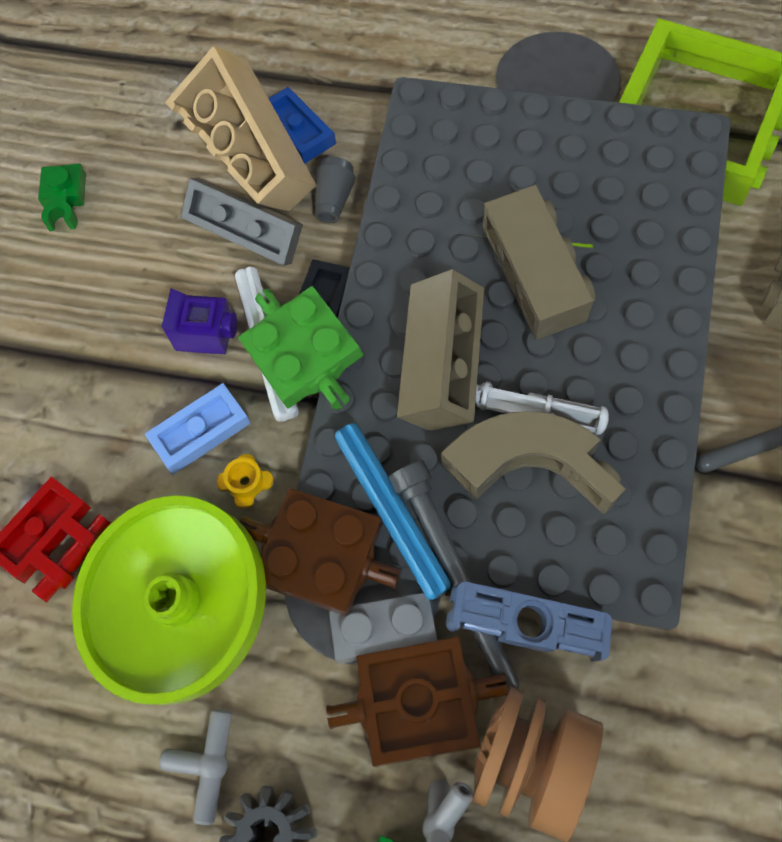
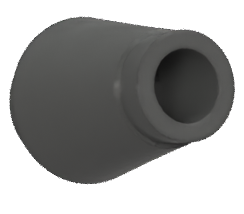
(333, 187)

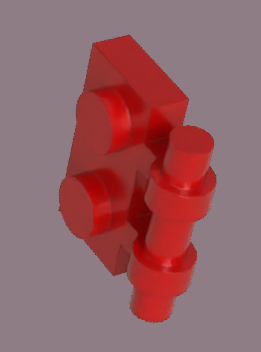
(39, 530)

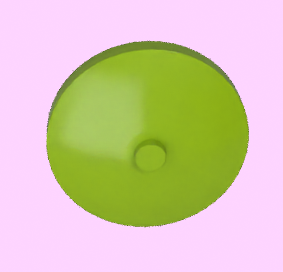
(168, 601)

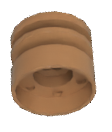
(539, 763)

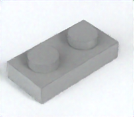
(382, 626)

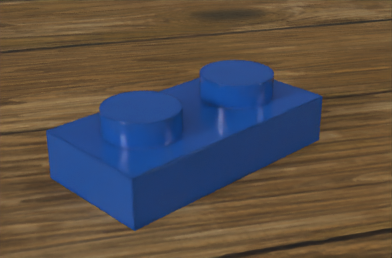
(303, 126)

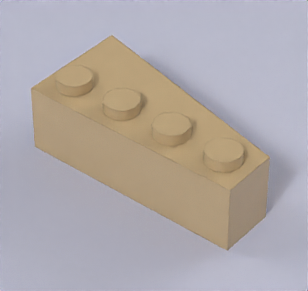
(240, 126)

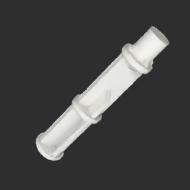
(588, 416)

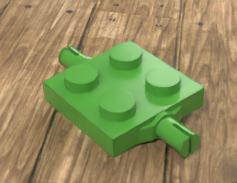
(301, 348)

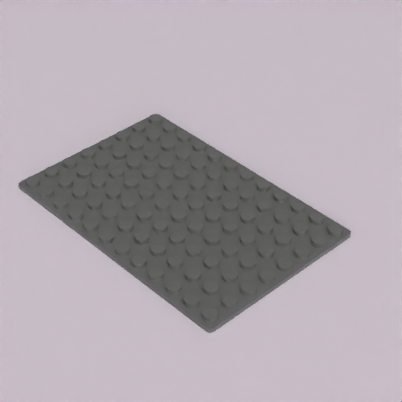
(650, 202)

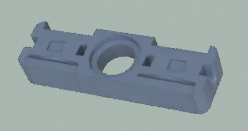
(562, 628)

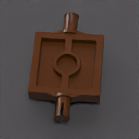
(320, 551)
(417, 702)

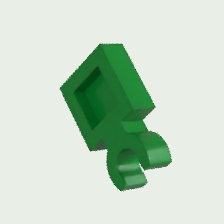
(59, 191)

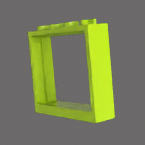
(726, 58)

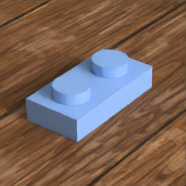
(197, 428)

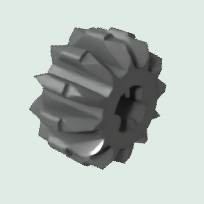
(271, 813)

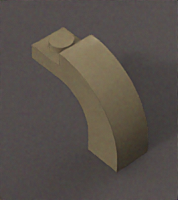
(532, 440)

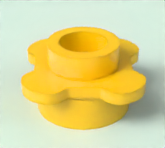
(244, 467)

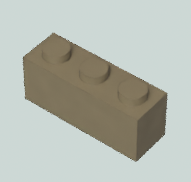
(538, 262)
(441, 352)

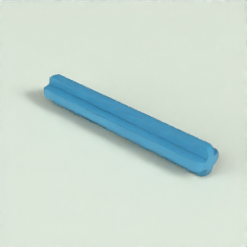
(393, 512)

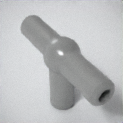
(208, 765)
(445, 809)

